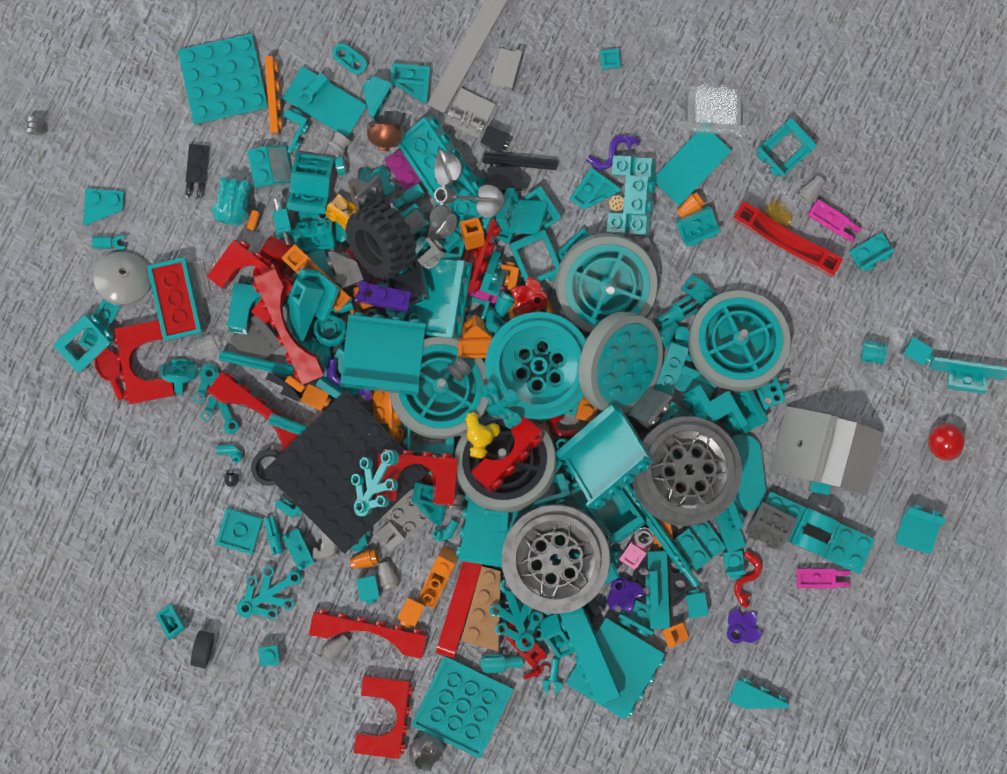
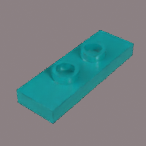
(671, 368)

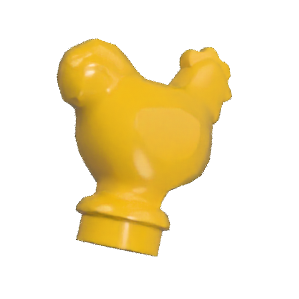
(480, 435)

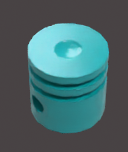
(873, 352)

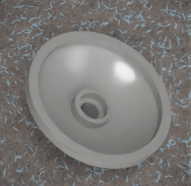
(121, 288)

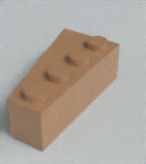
(480, 624)

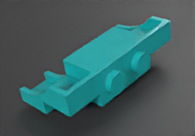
(637, 196)

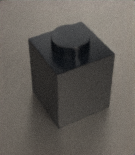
(495, 140)

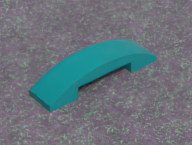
(107, 314)

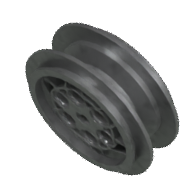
(720, 487)
(580, 533)

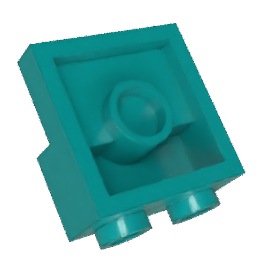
(698, 544)

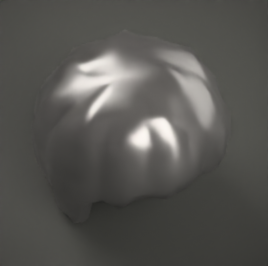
(425, 752)

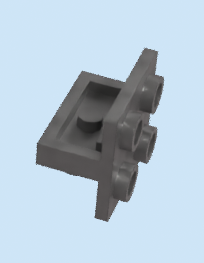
(366, 193)

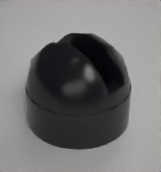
(231, 479)

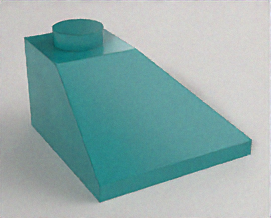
(376, 95)

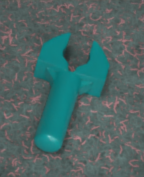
(553, 677)

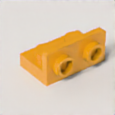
(340, 210)

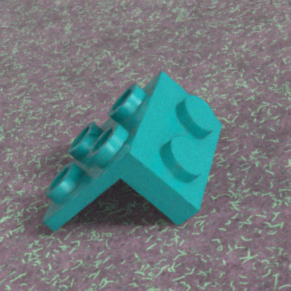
(521, 215)
(329, 295)
(919, 529)

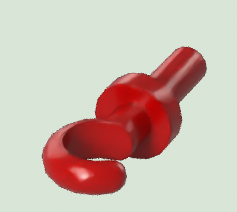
(536, 672)

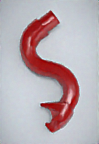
(557, 432)
(757, 563)

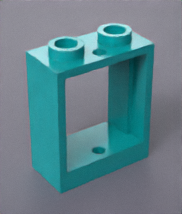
(628, 529)

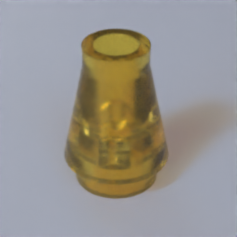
(778, 213)

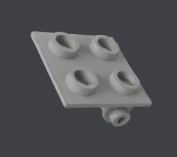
(469, 113)
(406, 516)

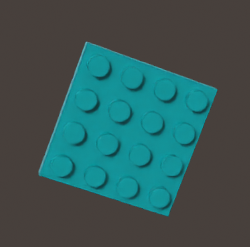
(223, 79)
(462, 707)

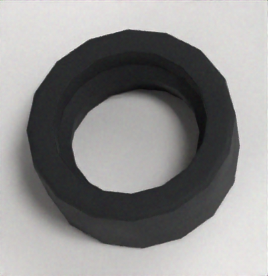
(255, 464)
(202, 649)

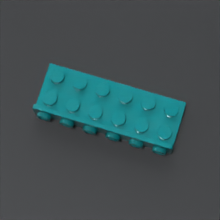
(420, 149)

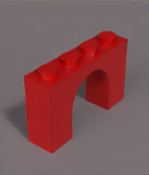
(235, 259)
(128, 341)
(442, 469)
(389, 743)

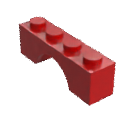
(492, 472)

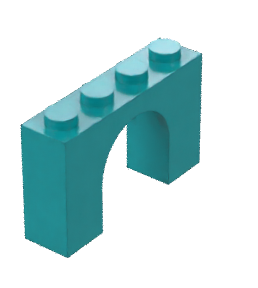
(243, 301)

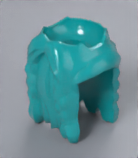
(232, 202)

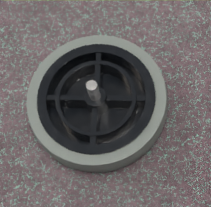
(523, 486)

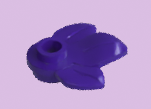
(625, 596)
(745, 625)

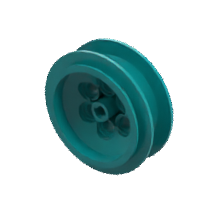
(526, 333)

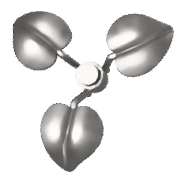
(441, 220)

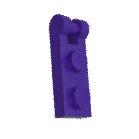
(383, 297)

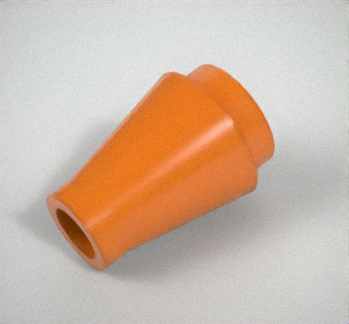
(691, 204)
(368, 558)

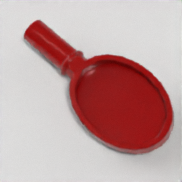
(109, 369)

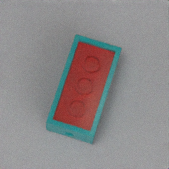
(175, 299)

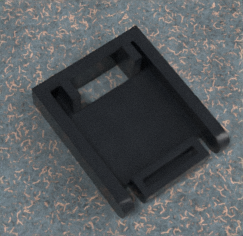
(412, 282)

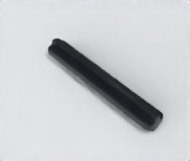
(520, 161)

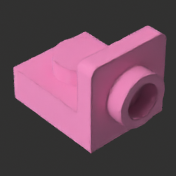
(634, 554)

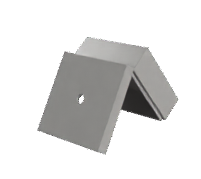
(831, 451)

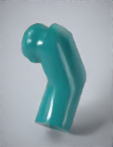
(232, 451)
(445, 533)

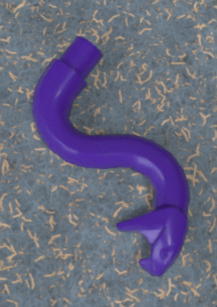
(600, 165)
(331, 373)

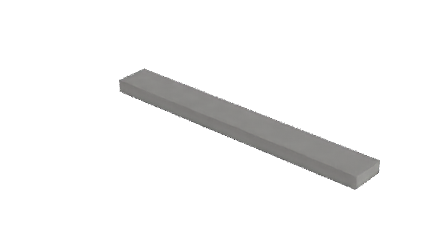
(466, 54)

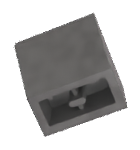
(347, 271)
(648, 410)

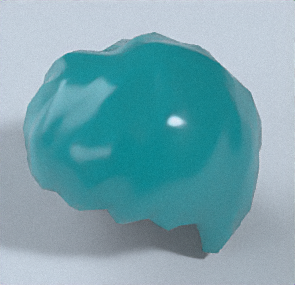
(330, 332)

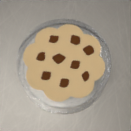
(616, 203)

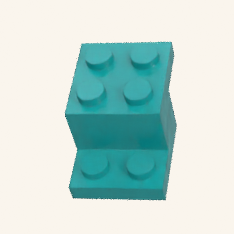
(310, 183)
(720, 407)

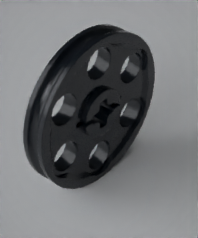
(676, 597)

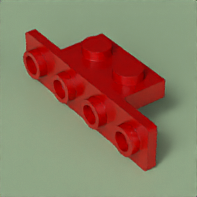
(479, 257)

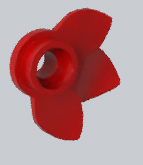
(526, 294)

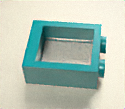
(537, 259)

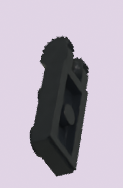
(196, 168)

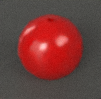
(946, 441)

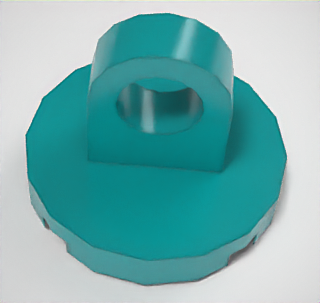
(179, 372)

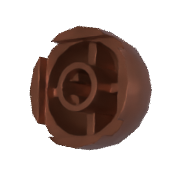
(385, 135)

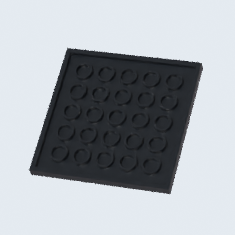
(320, 464)

